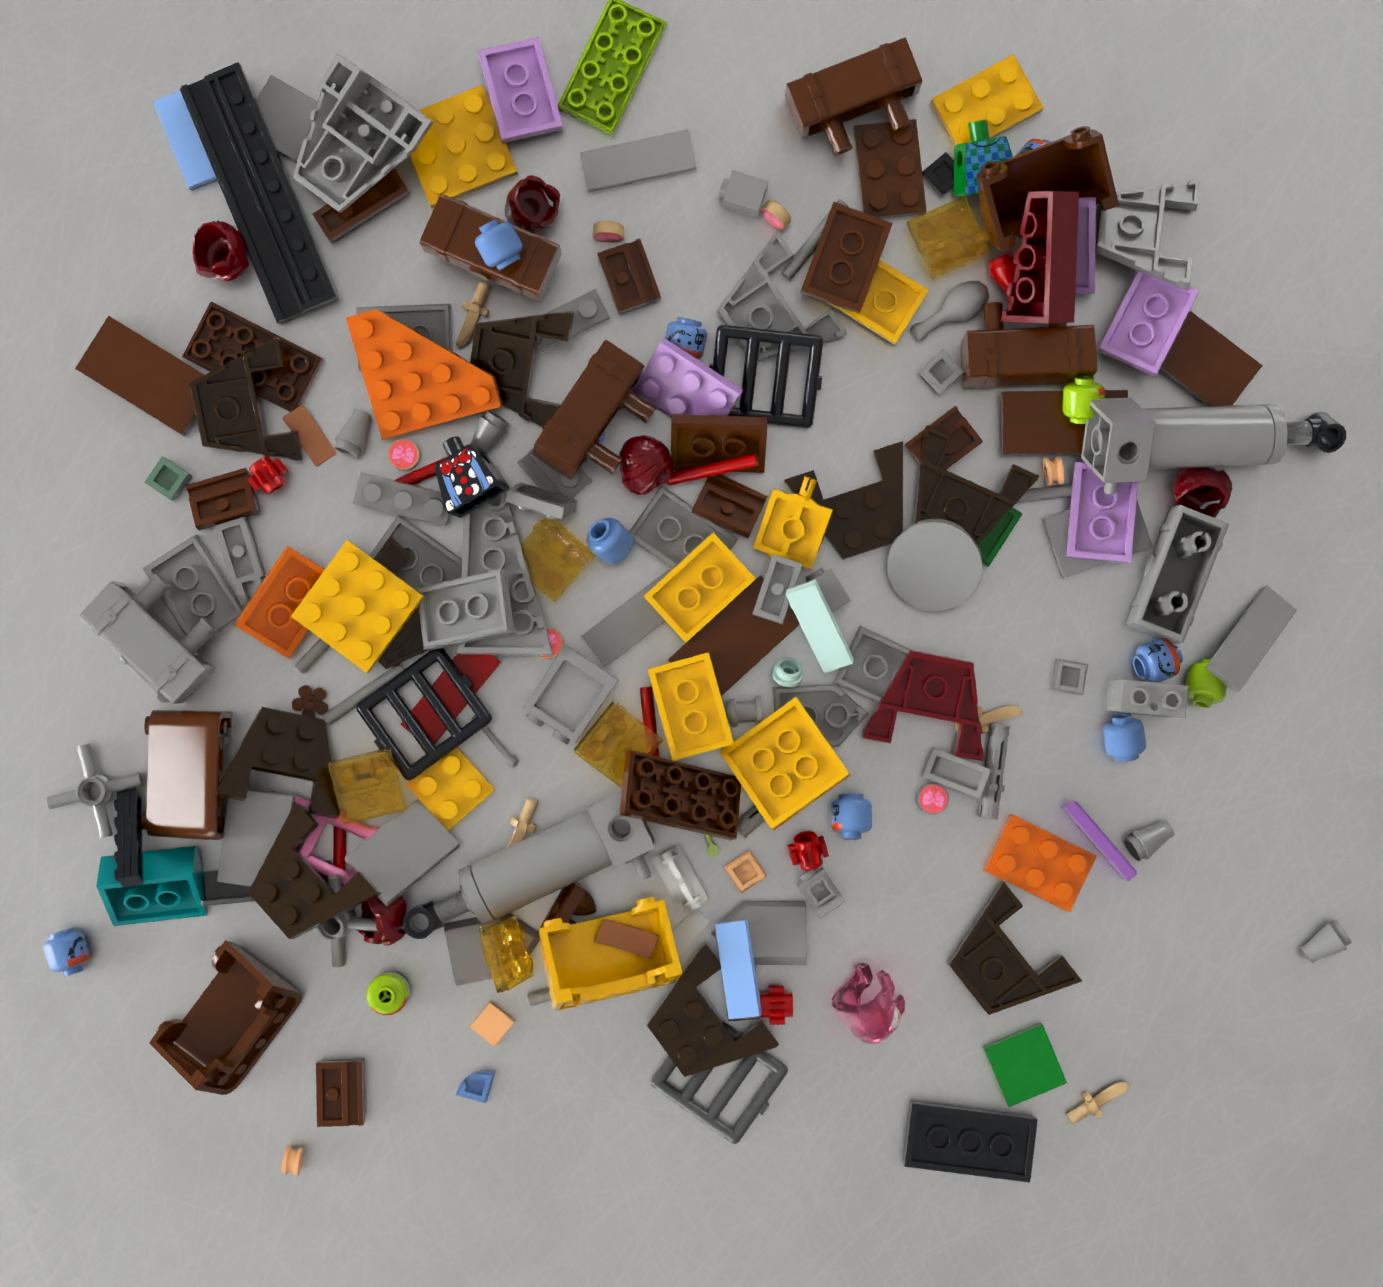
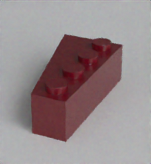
(1045, 261)

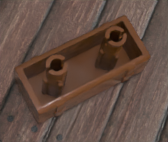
(854, 89)
(452, 236)
(1026, 354)
(588, 410)

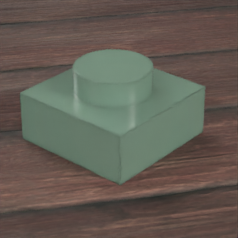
(167, 478)

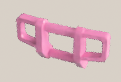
(312, 840)

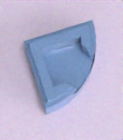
(477, 1085)

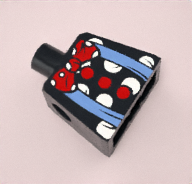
(467, 478)

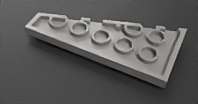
(495, 544)

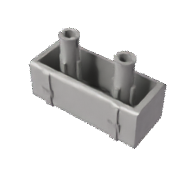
(1177, 574)
(148, 641)

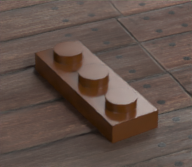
(376, 199)

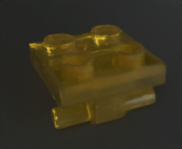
(948, 237)
(554, 557)
(611, 738)
(367, 786)
(506, 953)

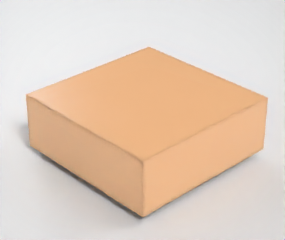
(745, 871)
(492, 1023)

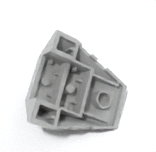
(355, 135)

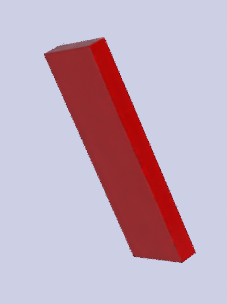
(477, 668)

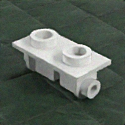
(680, 879)

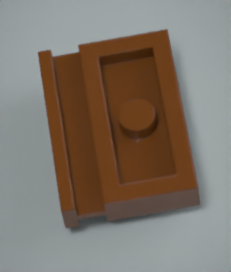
(629, 276)
(963, 438)
(222, 499)
(729, 504)
(340, 1093)

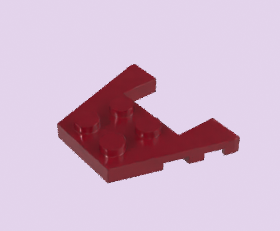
(934, 689)

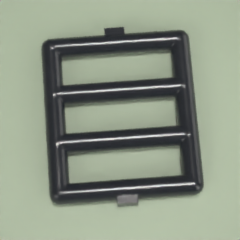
(785, 340)
(458, 734)

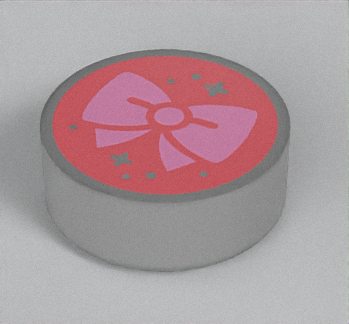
(932, 798)

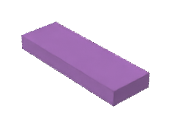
(1099, 840)

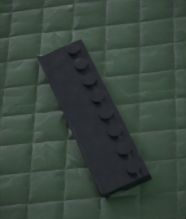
(258, 192)

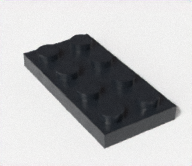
(970, 1141)

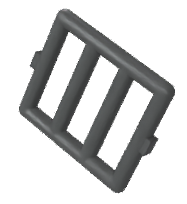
(710, 1116)

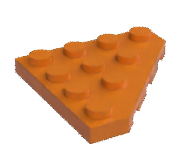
(414, 378)

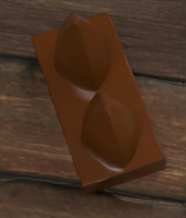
(571, 901)

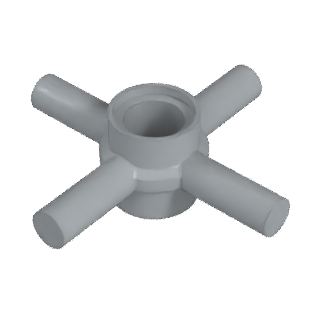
(82, 793)
(347, 921)

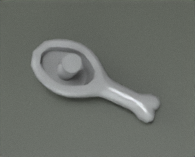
(961, 304)

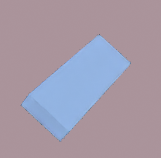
(184, 140)
(738, 969)

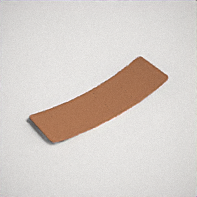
(310, 435)
(626, 938)

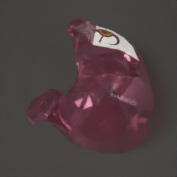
(873, 1020)

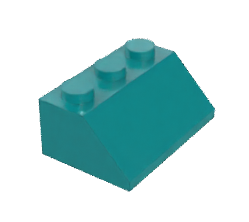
(169, 889)

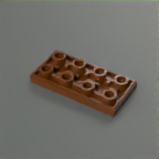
(226, 336)
(1209, 363)
(141, 374)
(1037, 426)
(737, 638)
(680, 795)

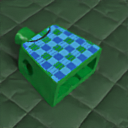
(973, 155)

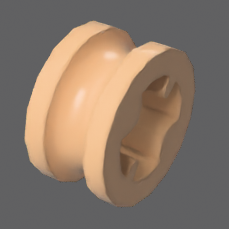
(1053, 470)
(292, 1160)

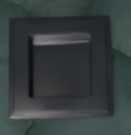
(940, 174)

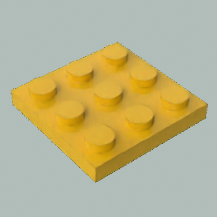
(461, 147)
(357, 606)
(785, 763)

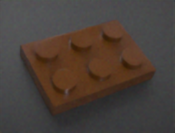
(889, 170)
(846, 257)
(712, 439)

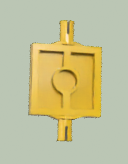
(794, 525)

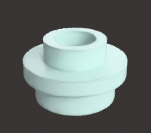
(787, 672)

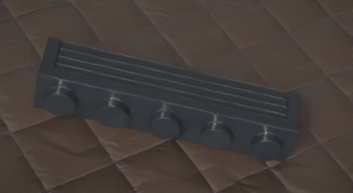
(128, 838)

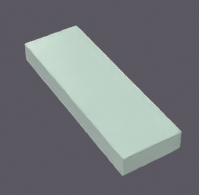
(819, 626)

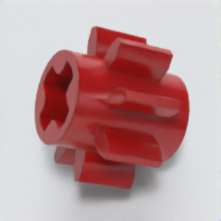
(267, 475)
(808, 850)
(776, 1005)

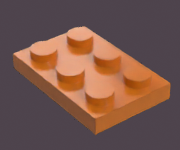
(270, 608)
(1040, 862)

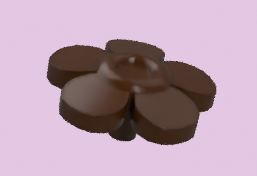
(310, 701)

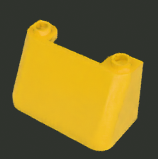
(592, 972)

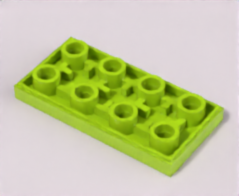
(611, 66)

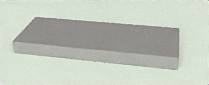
(638, 160)
(624, 626)
(1251, 639)

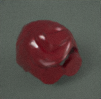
(529, 207)
(219, 251)
(644, 463)
(1200, 485)
(387, 920)

